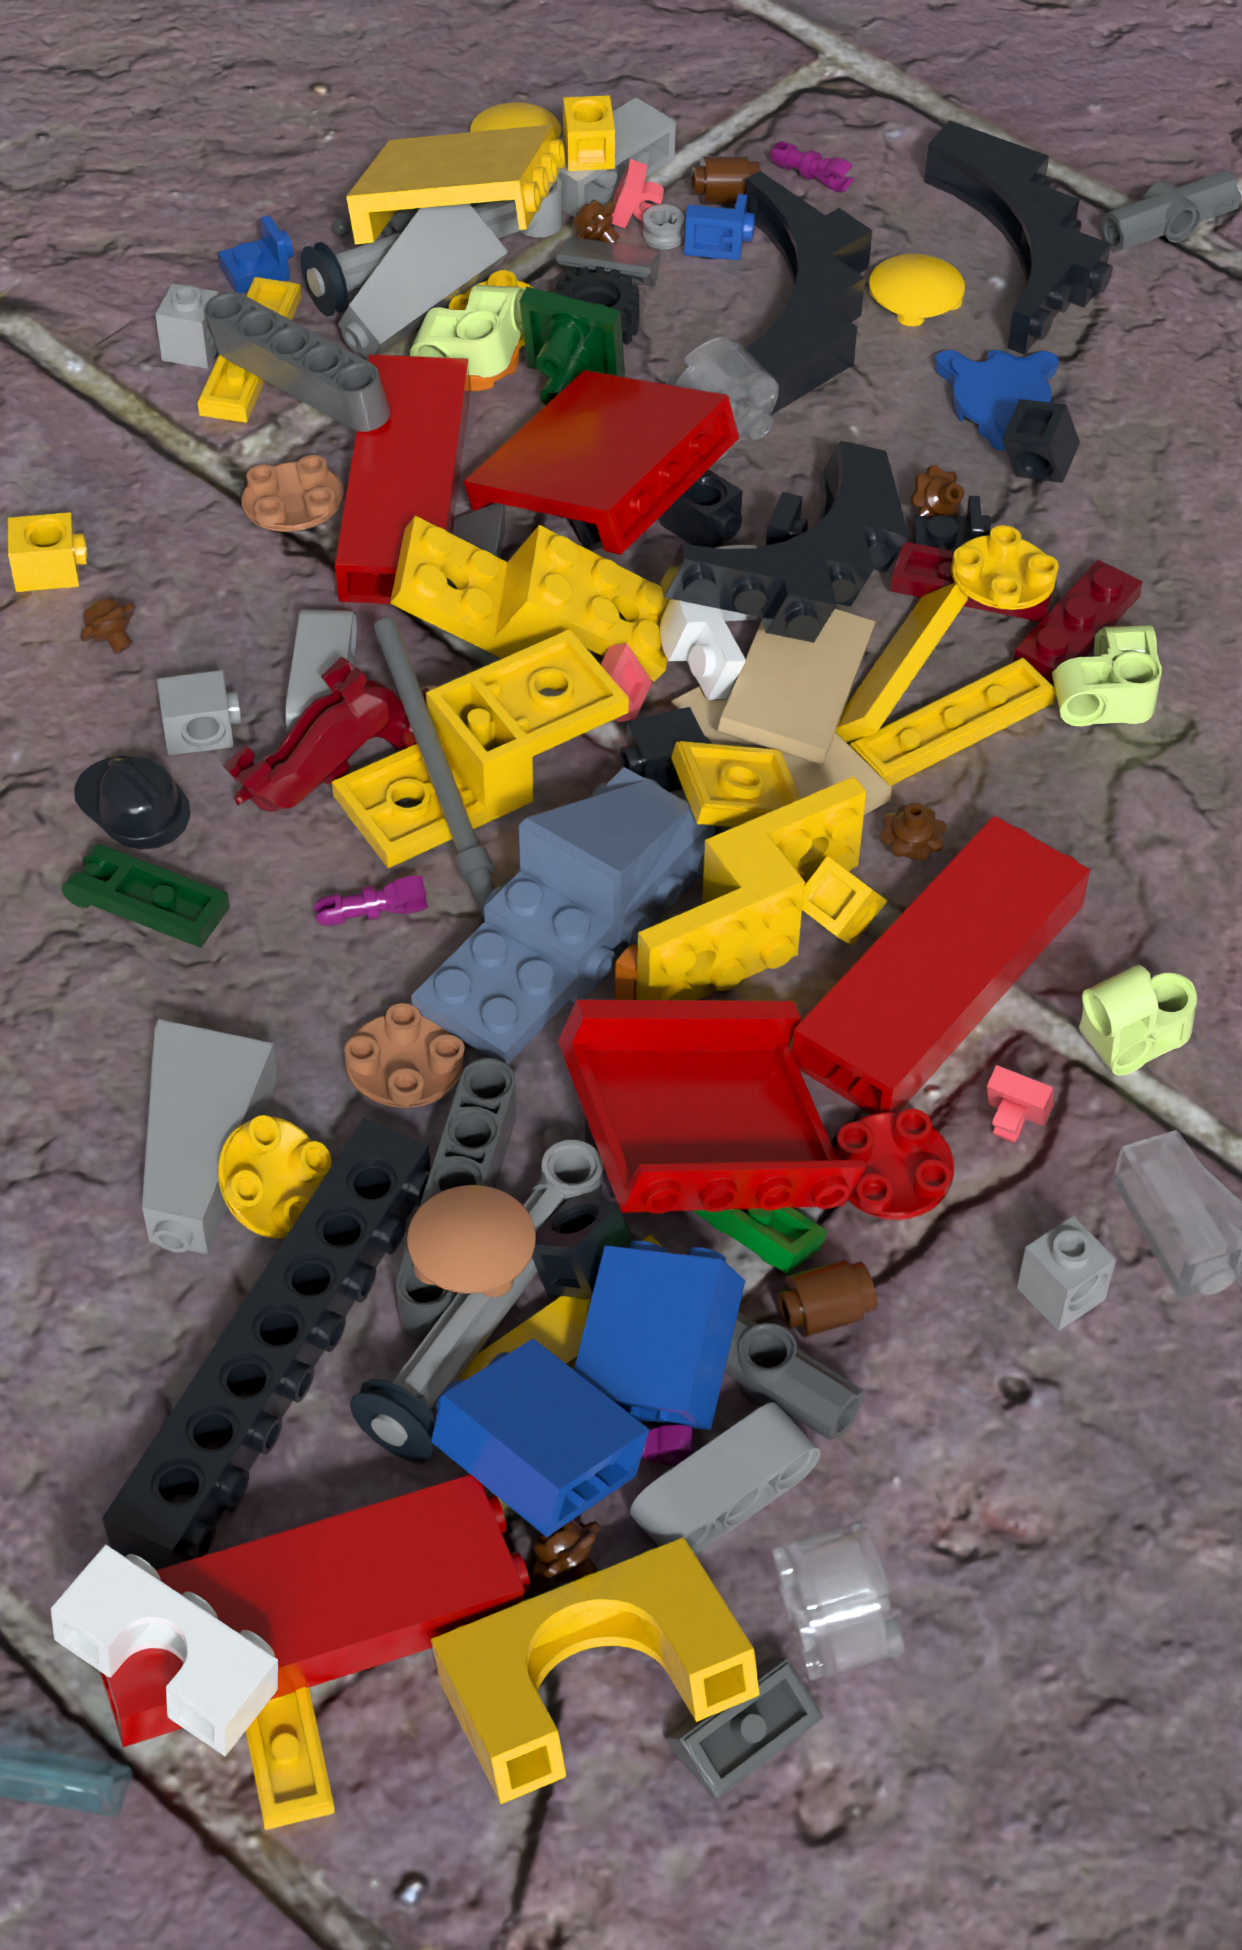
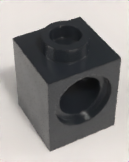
(1041, 440)
(706, 512)
(652, 744)
(573, 1244)

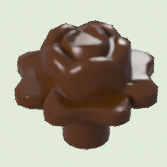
(595, 222)
(937, 493)
(108, 622)
(913, 832)
(566, 1551)

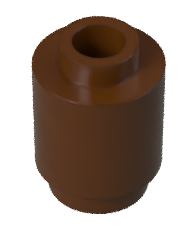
(722, 178)
(827, 1297)

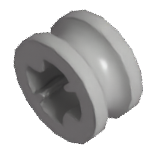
(663, 227)

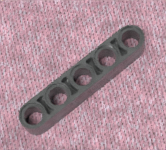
(298, 361)
(479, 1116)

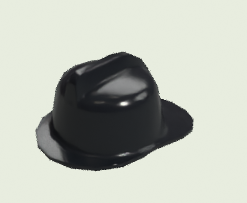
(133, 801)

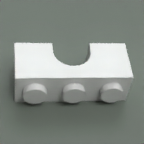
(126, 1608)

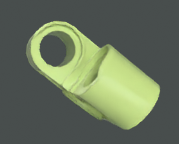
(481, 333)
(1115, 683)
(1129, 1019)

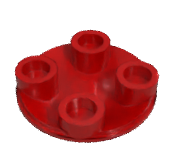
(905, 1163)

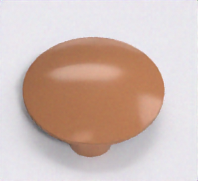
(292, 494)
(403, 1059)
(471, 1240)

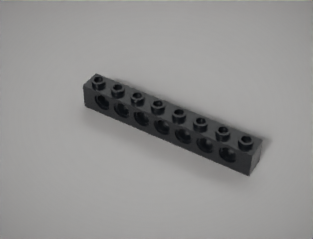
(168, 1533)

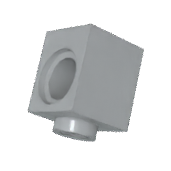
(184, 328)
(197, 712)
(1066, 1273)

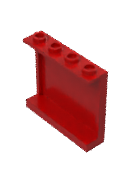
(608, 454)
(702, 1106)

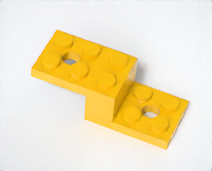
(531, 597)
(489, 733)
(751, 896)

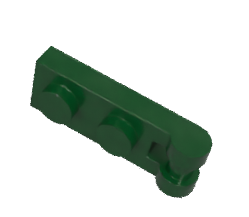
(147, 895)

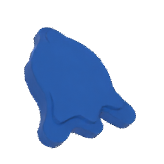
(992, 388)

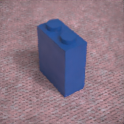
(661, 1331)
(539, 1436)

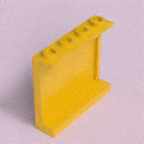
(455, 172)

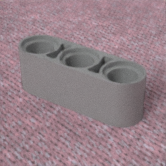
(319, 643)
(726, 1480)

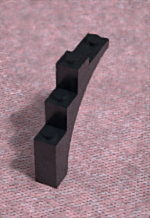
(1039, 223)
(826, 260)
(804, 578)

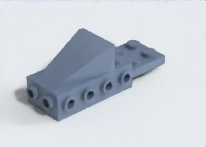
(561, 923)

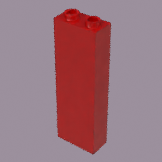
(402, 471)
(939, 968)
(340, 1593)

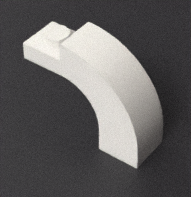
(704, 641)

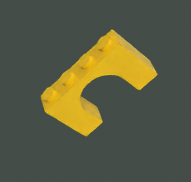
(647, 1603)

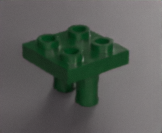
(569, 337)

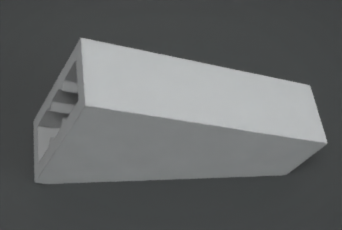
(427, 266)
(198, 1095)

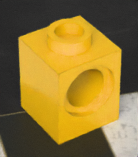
(589, 133)
(45, 552)
(840, 901)

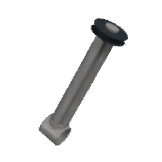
(332, 275)
(402, 1412)

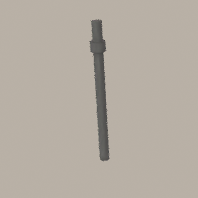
(472, 860)

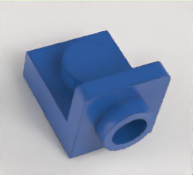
(718, 231)
(260, 258)

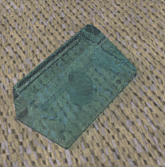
(63, 1780)

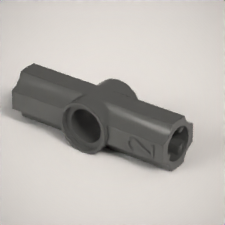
(1170, 211)
(798, 1382)

